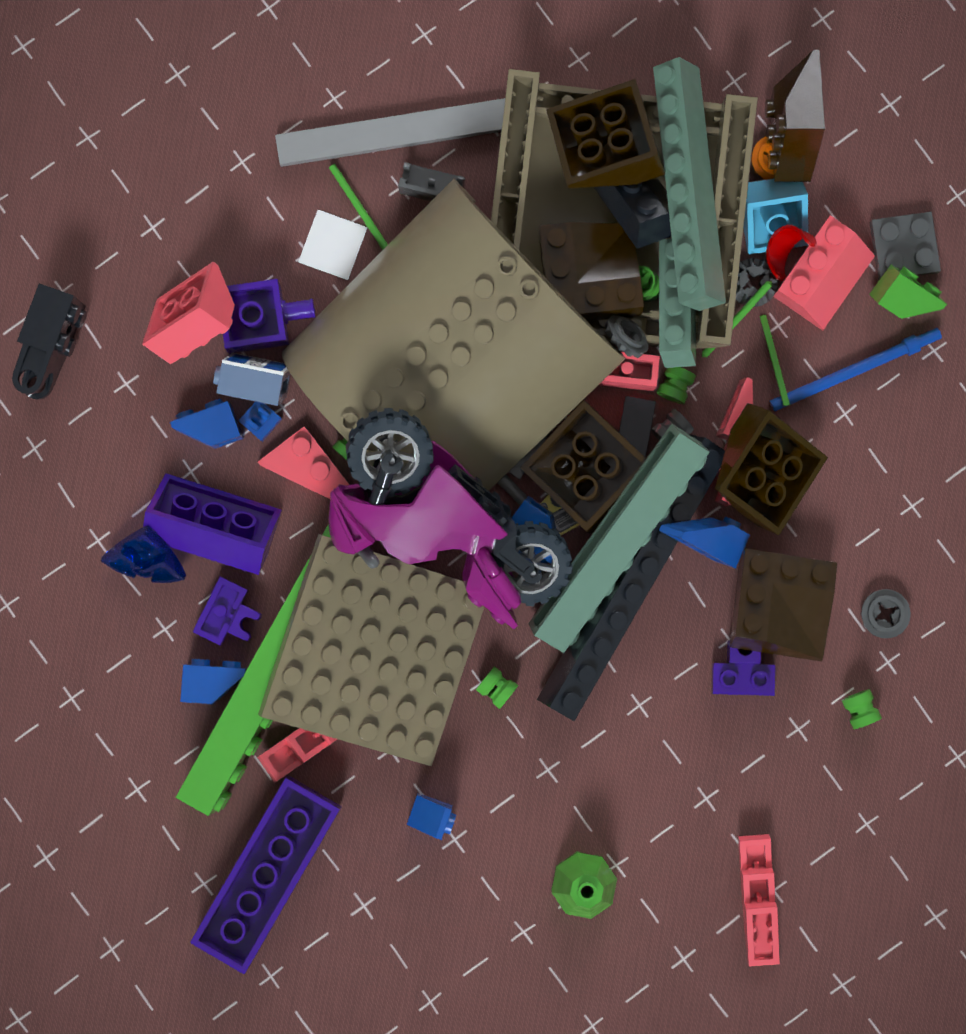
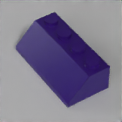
(212, 523)

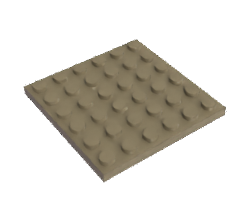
(372, 653)

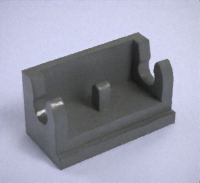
(424, 182)

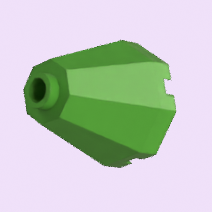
(581, 871)

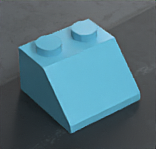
(771, 207)

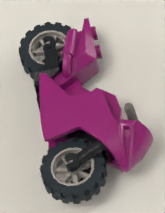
(437, 508)

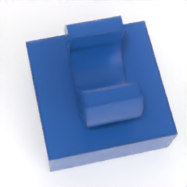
(260, 420)

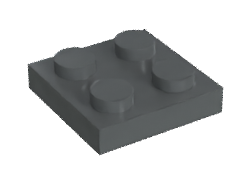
(905, 242)

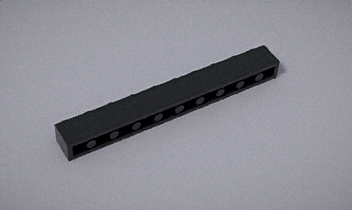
(598, 639)

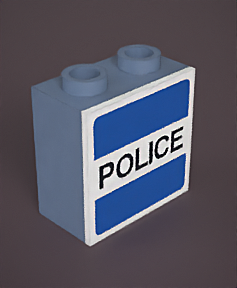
(252, 379)

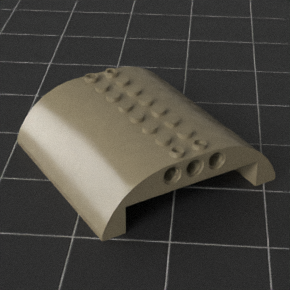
(535, 192)
(456, 336)

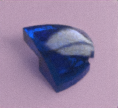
(145, 555)

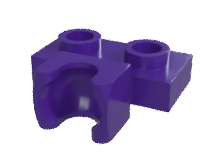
(225, 613)
(743, 675)

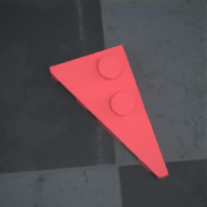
(304, 463)

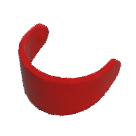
(780, 246)

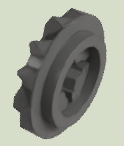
(755, 268)
(626, 335)
(899, 618)

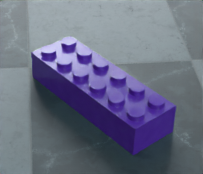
(265, 874)

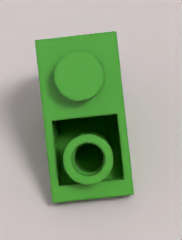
(904, 295)

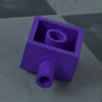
(262, 316)

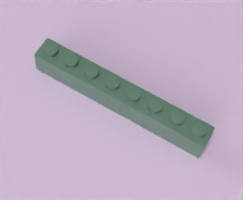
(689, 185)
(619, 537)

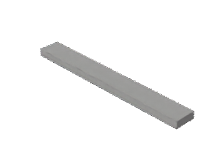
(390, 132)

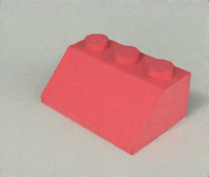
(825, 273)
(190, 315)

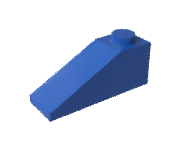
(713, 538)

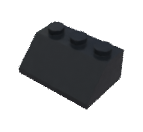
(639, 210)

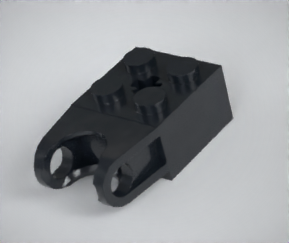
(47, 339)

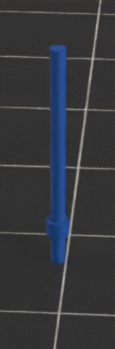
(909, 346)

